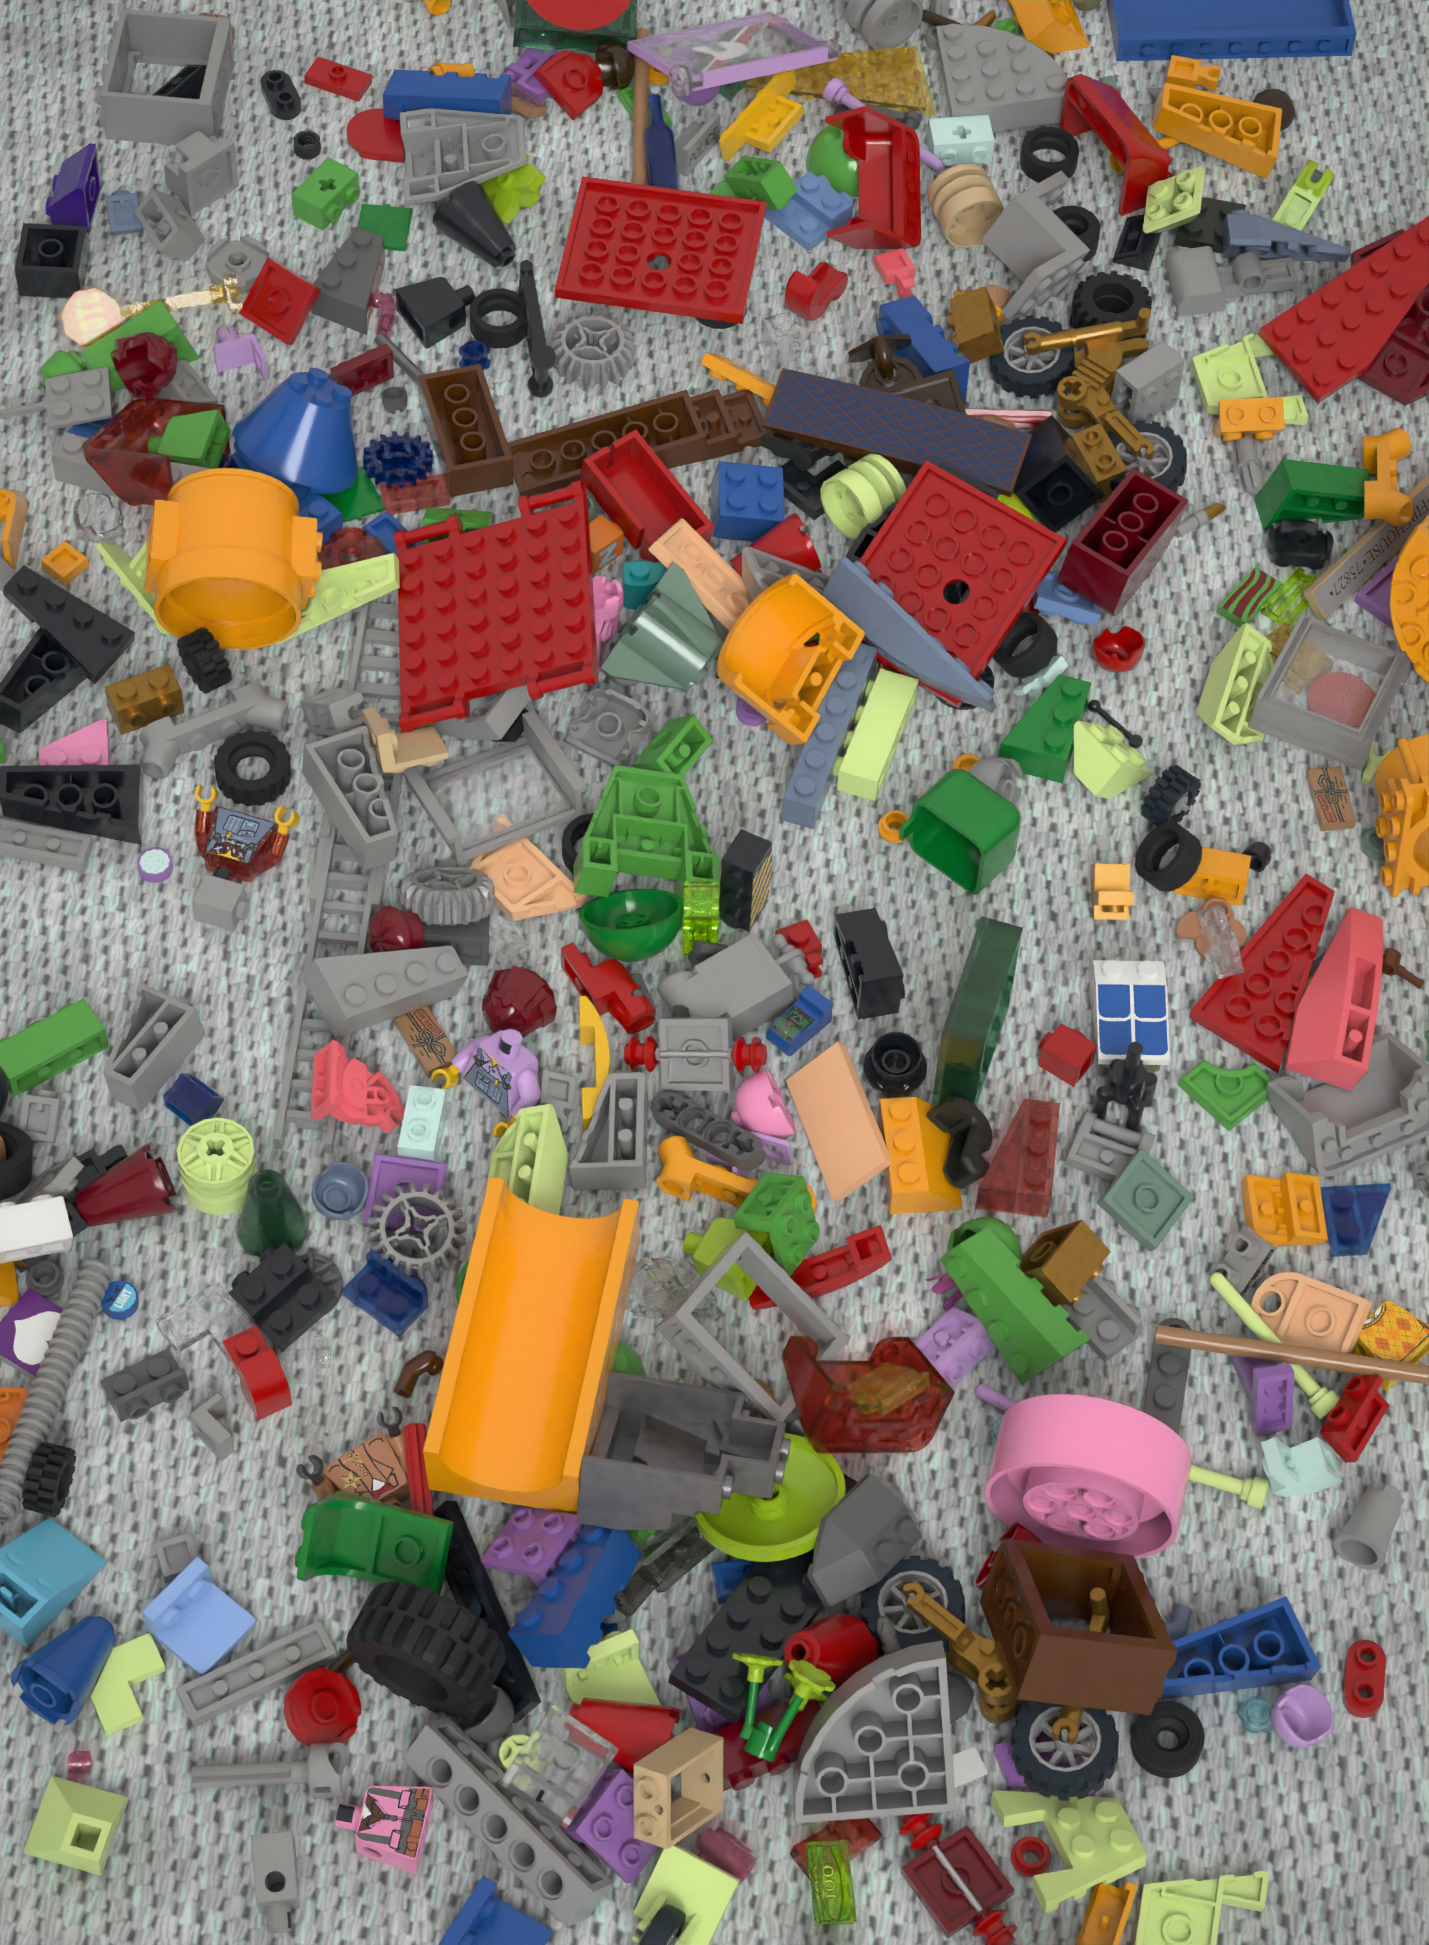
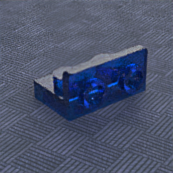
(387, 1293)

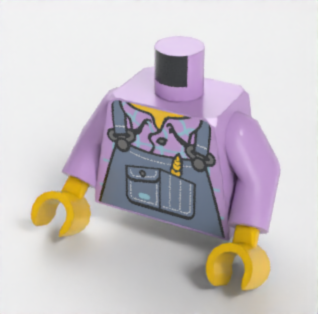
(499, 1071)

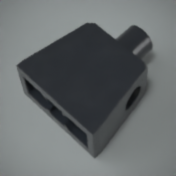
(433, 308)

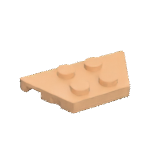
(527, 881)

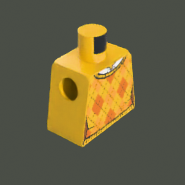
(1393, 1335)

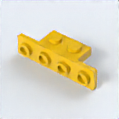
(765, 118)

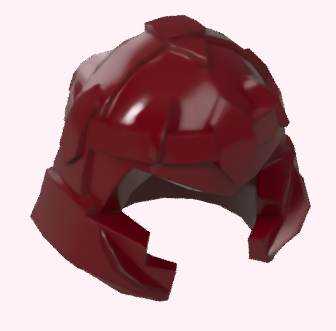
(144, 363)
(518, 1001)

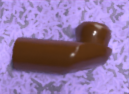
(415, 1367)

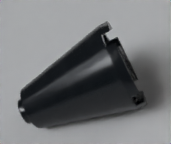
(476, 225)

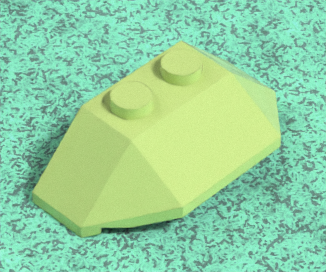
(1234, 685)
(533, 1158)

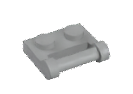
(1103, 1156)

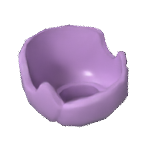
(1302, 1716)

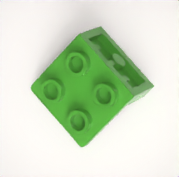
(785, 1210)

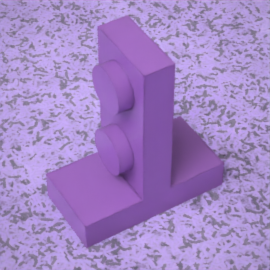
(1270, 1392)

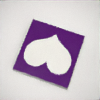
(27, 1332)

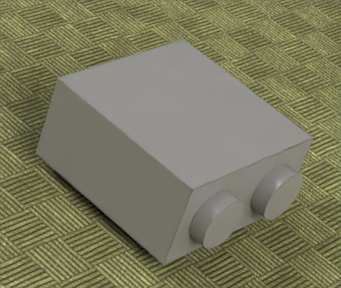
(1148, 384)

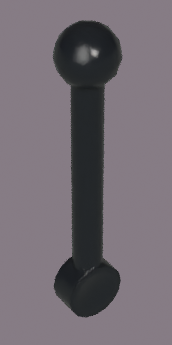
(1134, 740)

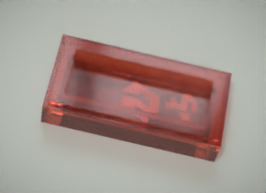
(424, 495)

